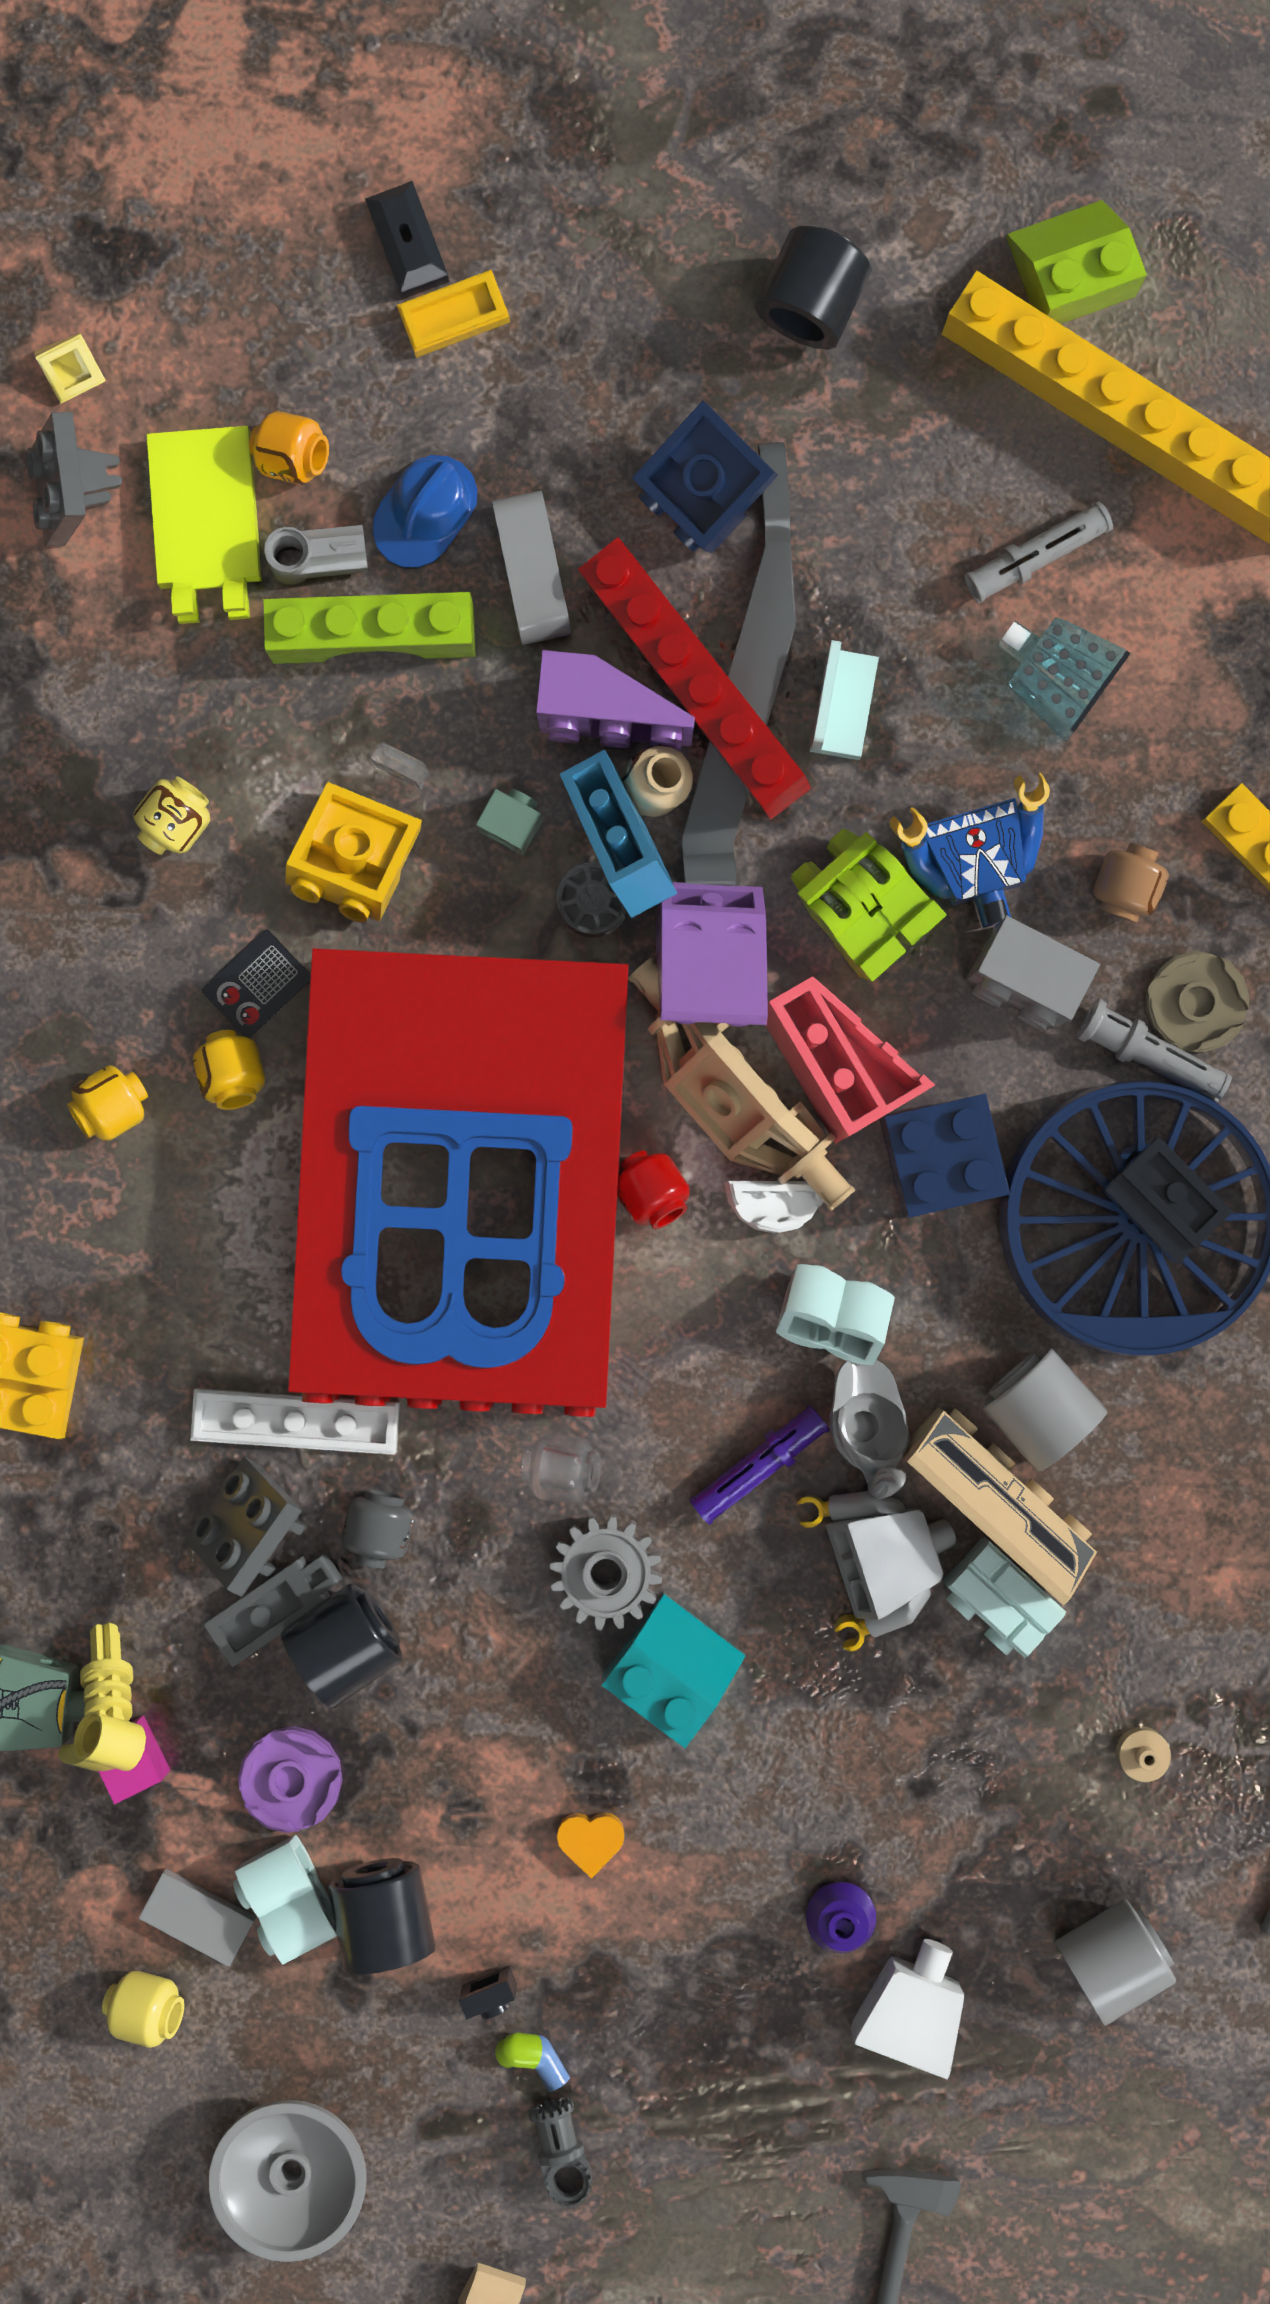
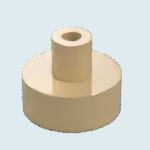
(1135, 1746)

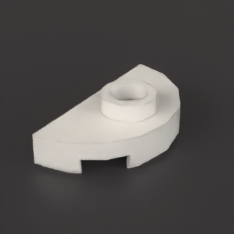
(773, 1206)

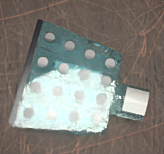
(1061, 671)

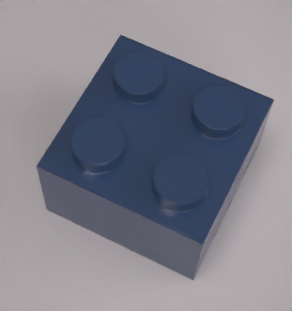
(944, 1156)

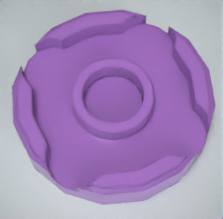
(290, 1779)

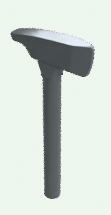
(908, 2193)

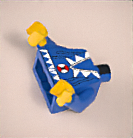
(977, 851)

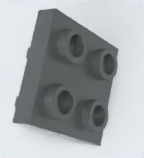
(66, 479)
(244, 1527)

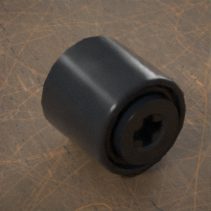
(813, 287)
(342, 1645)
(381, 1916)

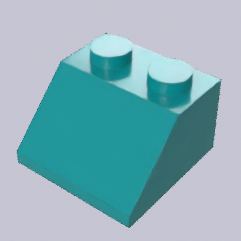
(673, 1670)

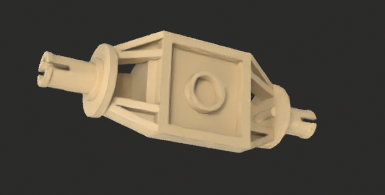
(737, 1104)

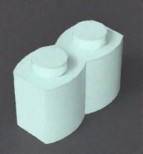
(835, 1314)
(287, 1900)

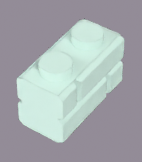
(1003, 1598)

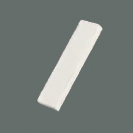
(289, 1422)

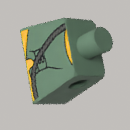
(37, 1700)

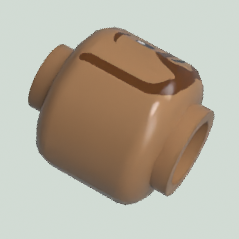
(1130, 882)

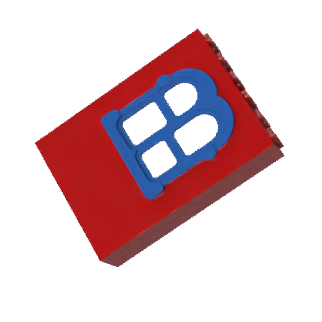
(463, 1062)

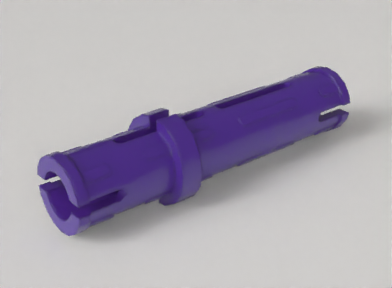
(759, 1464)

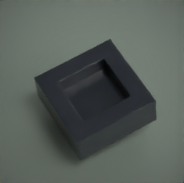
(488, 1994)

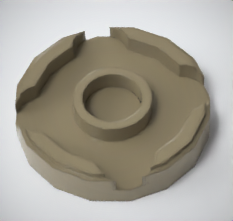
(1197, 1002)

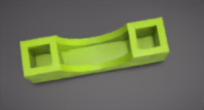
(404, 623)

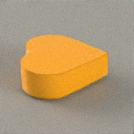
(590, 1840)

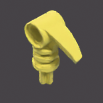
(105, 1735)

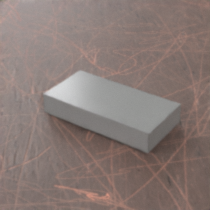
(197, 1917)

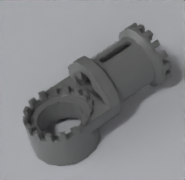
(561, 2150)

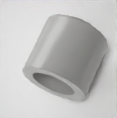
(1043, 1408)
(1117, 1960)

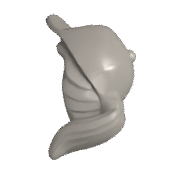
(870, 1425)

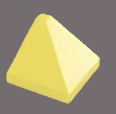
(69, 367)

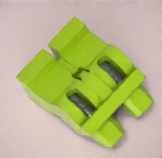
(854, 884)

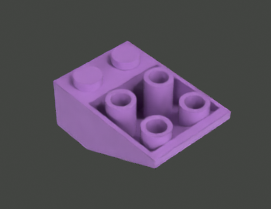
(596, 700)
(712, 955)

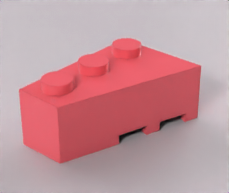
(839, 1060)

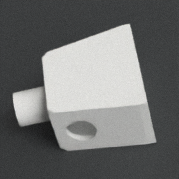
(913, 2011)

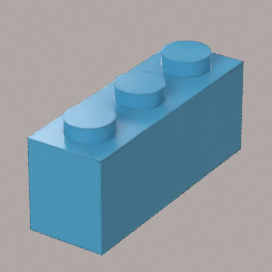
(618, 834)

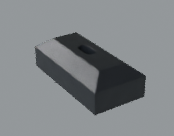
(415, 263)

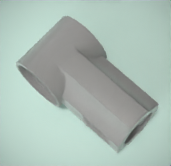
(324, 553)

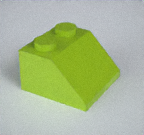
(1078, 262)

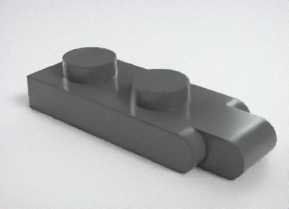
(272, 1607)

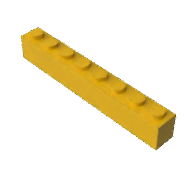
(1113, 402)

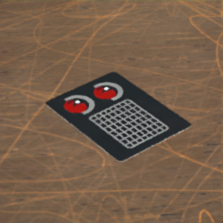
(257, 984)

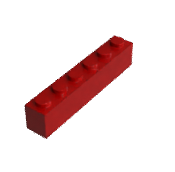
(695, 678)

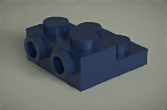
(703, 479)

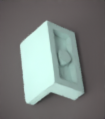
(844, 703)

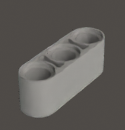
(532, 567)

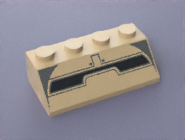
(1000, 1504)

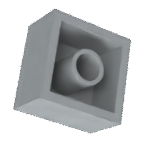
(1031, 974)

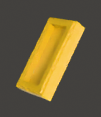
(453, 313)

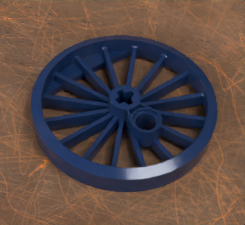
(1140, 1334)

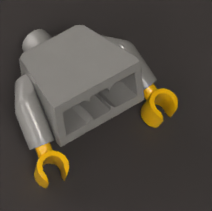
(883, 1558)

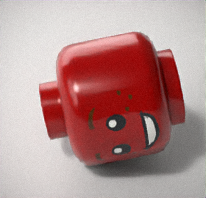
(652, 1189)

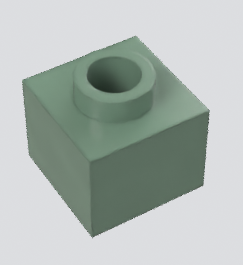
(510, 820)

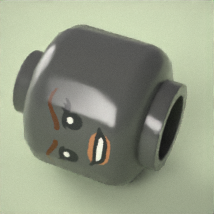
(377, 1528)

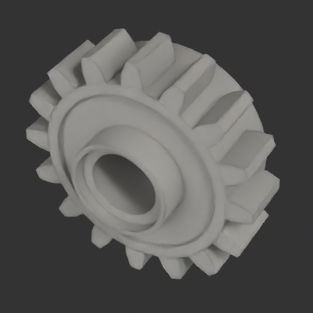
(599, 1598)

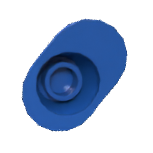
(424, 511)

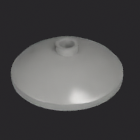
(283, 2212)

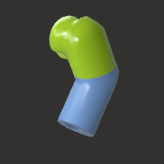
(532, 2052)

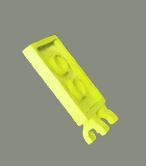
(204, 517)

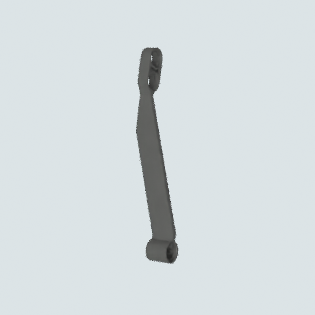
(756, 674)

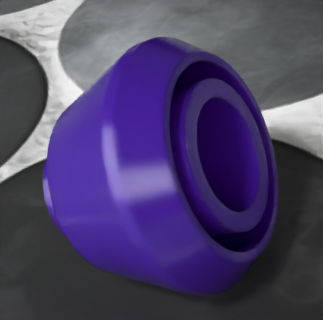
(829, 1912)

